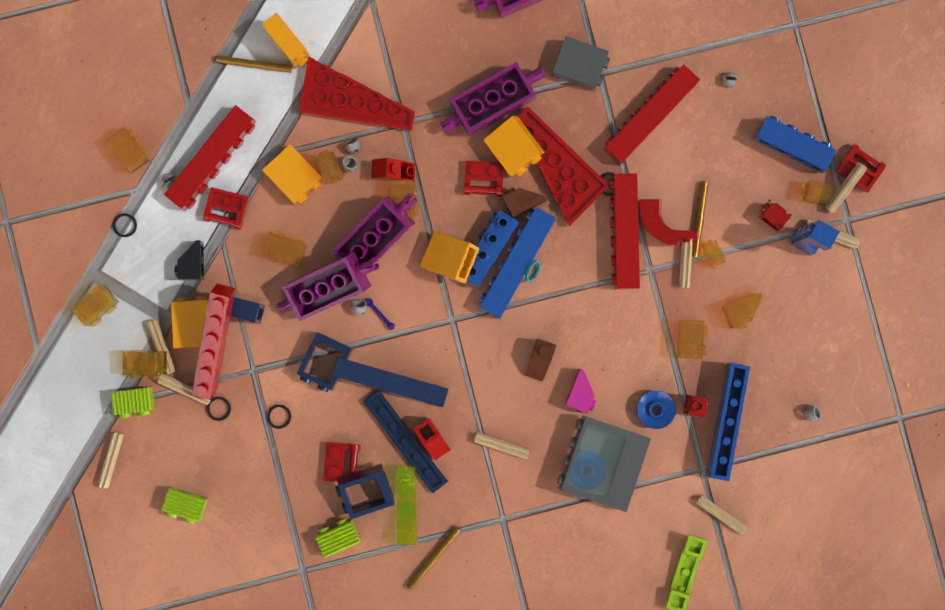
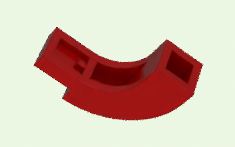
(652, 219)

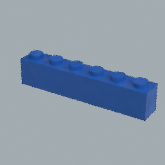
(515, 266)
(728, 421)

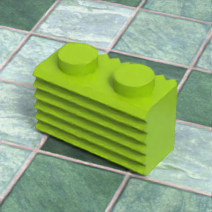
(133, 401)
(184, 504)
(338, 537)

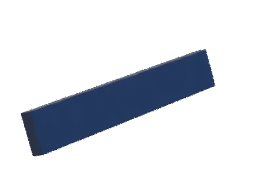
(390, 382)
(405, 441)

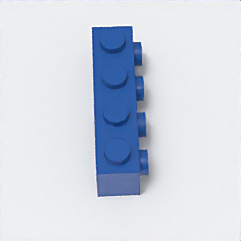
(794, 144)
(491, 245)

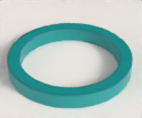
(536, 272)

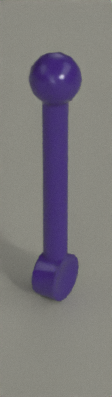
(391, 326)

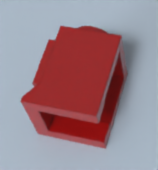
(774, 215)
(695, 405)

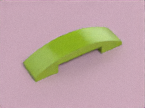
(685, 572)

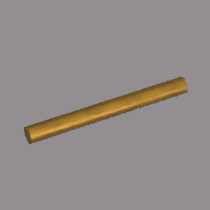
(254, 64)
(700, 217)
(433, 558)

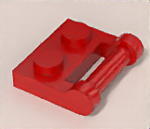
(485, 172)
(869, 178)
(228, 202)
(335, 460)

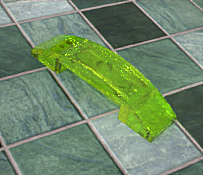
(406, 506)

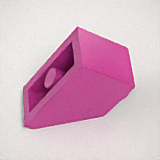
(581, 394)

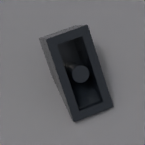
(191, 263)

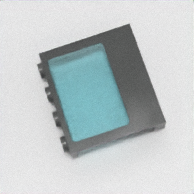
(603, 463)

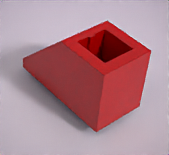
(392, 170)
(432, 439)

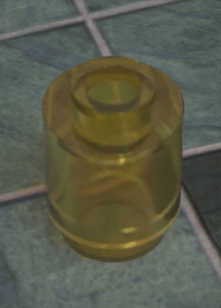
(712, 253)

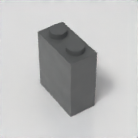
(581, 63)

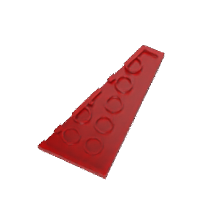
(343, 98)
(565, 172)

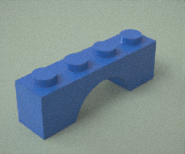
(814, 236)

